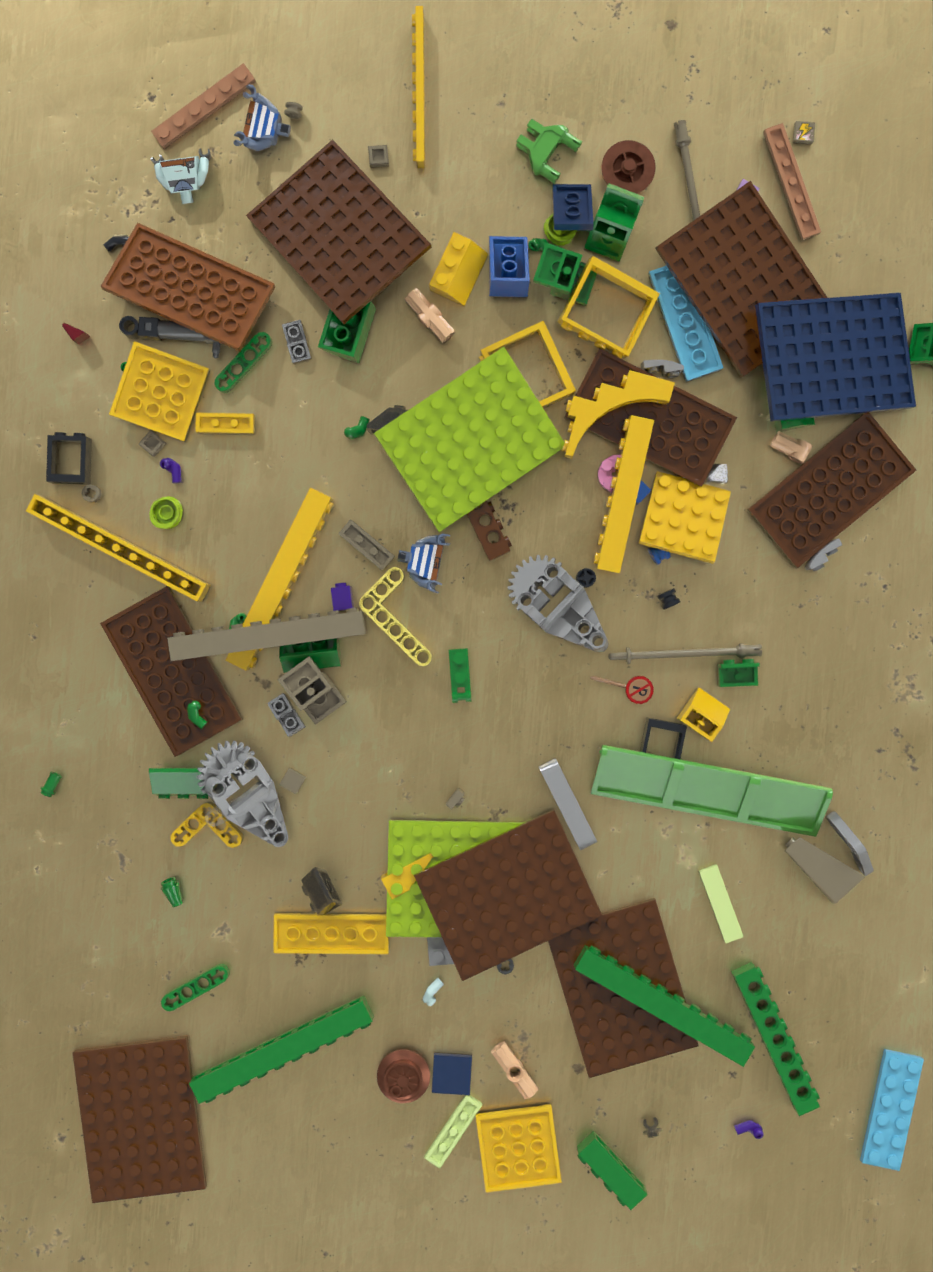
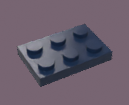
(572, 207)

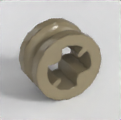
(293, 110)
(85, 490)

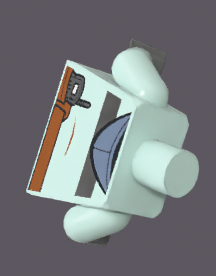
(182, 174)

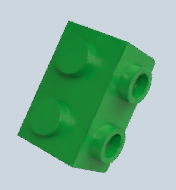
(738, 674)

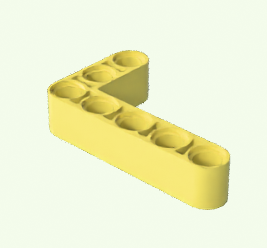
(391, 619)

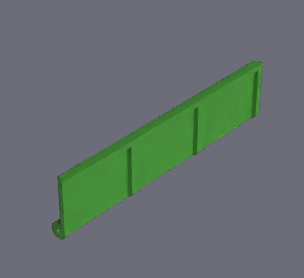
(711, 790)

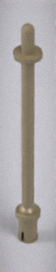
(683, 142)
(740, 651)

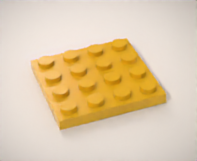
(159, 391)
(684, 517)
(518, 1148)

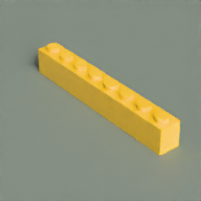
(624, 493)

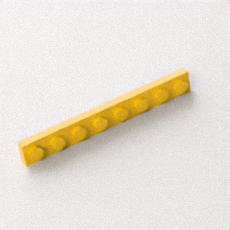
(418, 79)

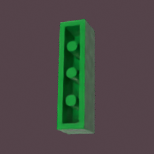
(611, 1170)

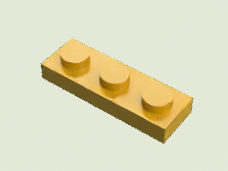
(225, 423)

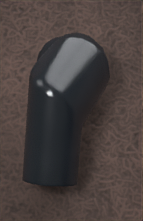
(118, 239)

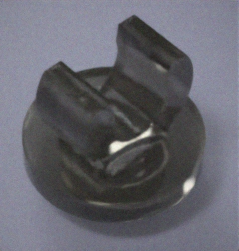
(651, 1131)

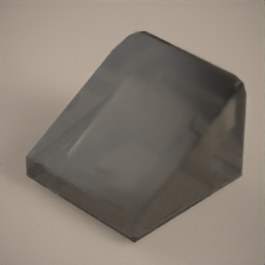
(718, 474)

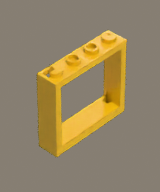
(623, 281)
(552, 352)

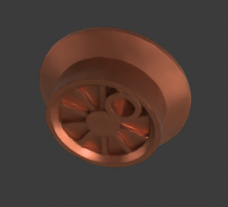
(628, 166)
(403, 1076)

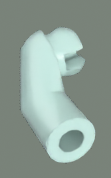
(431, 990)

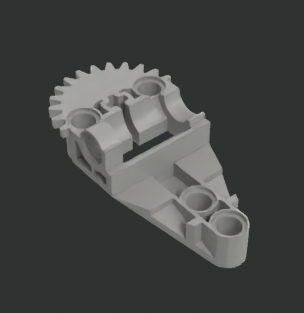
(569, 615)
(253, 806)

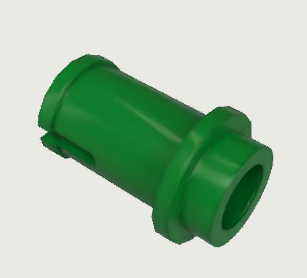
(51, 784)

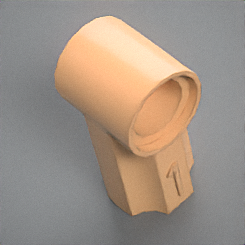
(795, 449)

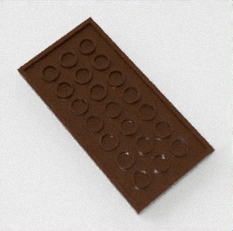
(684, 432)
(832, 489)
(166, 685)

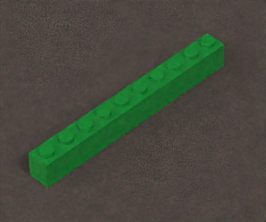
(664, 1005)
(281, 1050)

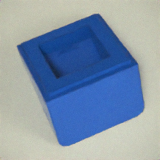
(643, 491)

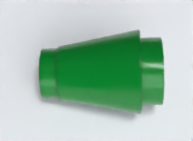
(172, 891)

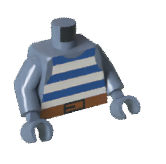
(261, 124)
(425, 560)

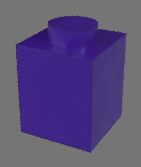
(342, 597)

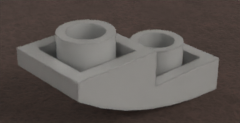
(296, 341)
(667, 367)
(817, 560)
(286, 715)

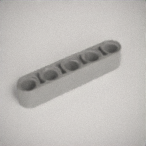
(567, 804)

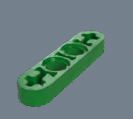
(240, 360)
(196, 989)

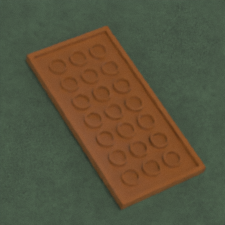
(188, 286)

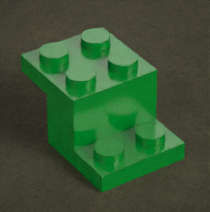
(614, 222)
(561, 271)
(921, 344)

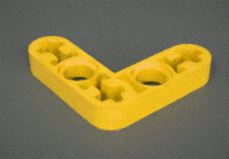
(199, 815)

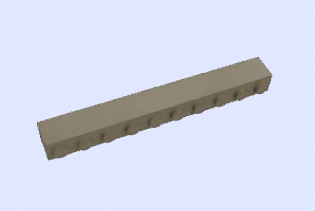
(266, 635)

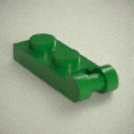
(459, 674)

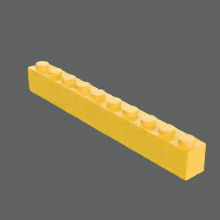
(118, 548)
(285, 569)

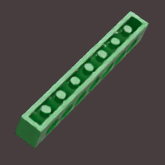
(806, 1100)

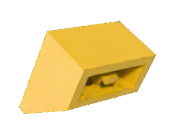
(704, 714)

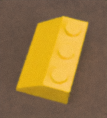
(458, 269)

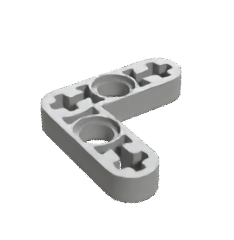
(857, 848)

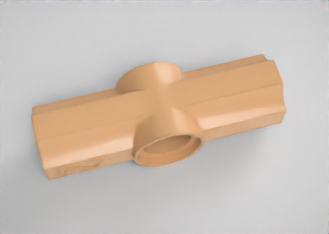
(429, 315)
(520, 1079)

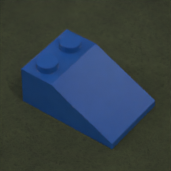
(508, 266)

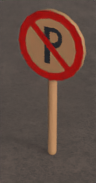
(638, 689)

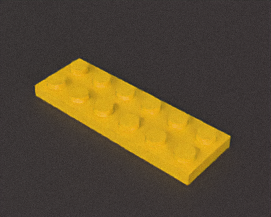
(330, 933)

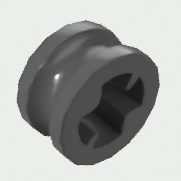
(504, 971)

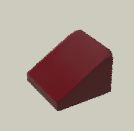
(75, 334)

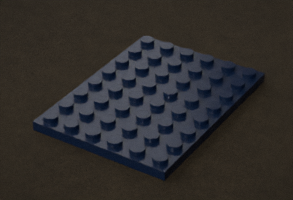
(835, 356)

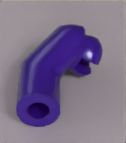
(173, 467)

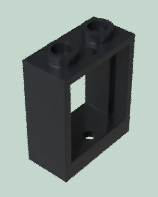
(85, 462)
(679, 728)

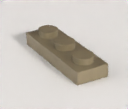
(366, 545)

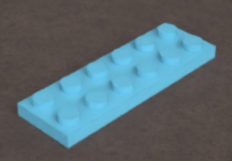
(686, 328)
(891, 1109)

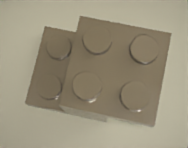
(312, 690)

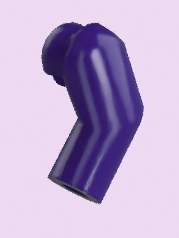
(751, 1127)

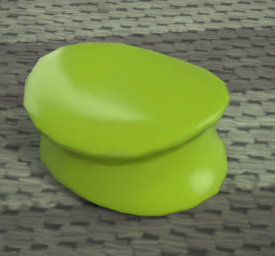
(557, 236)
(166, 512)

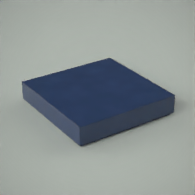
(451, 1074)

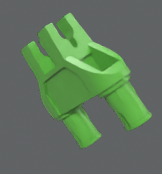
(544, 146)

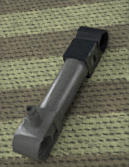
(155, 329)

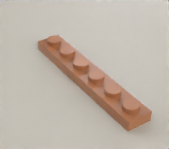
(203, 106)
(792, 181)

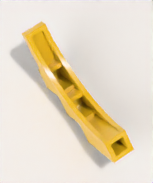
(637, 389)

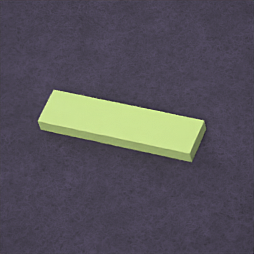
(721, 903)
(453, 1130)

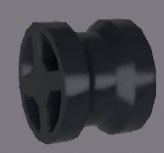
(587, 575)
(668, 598)

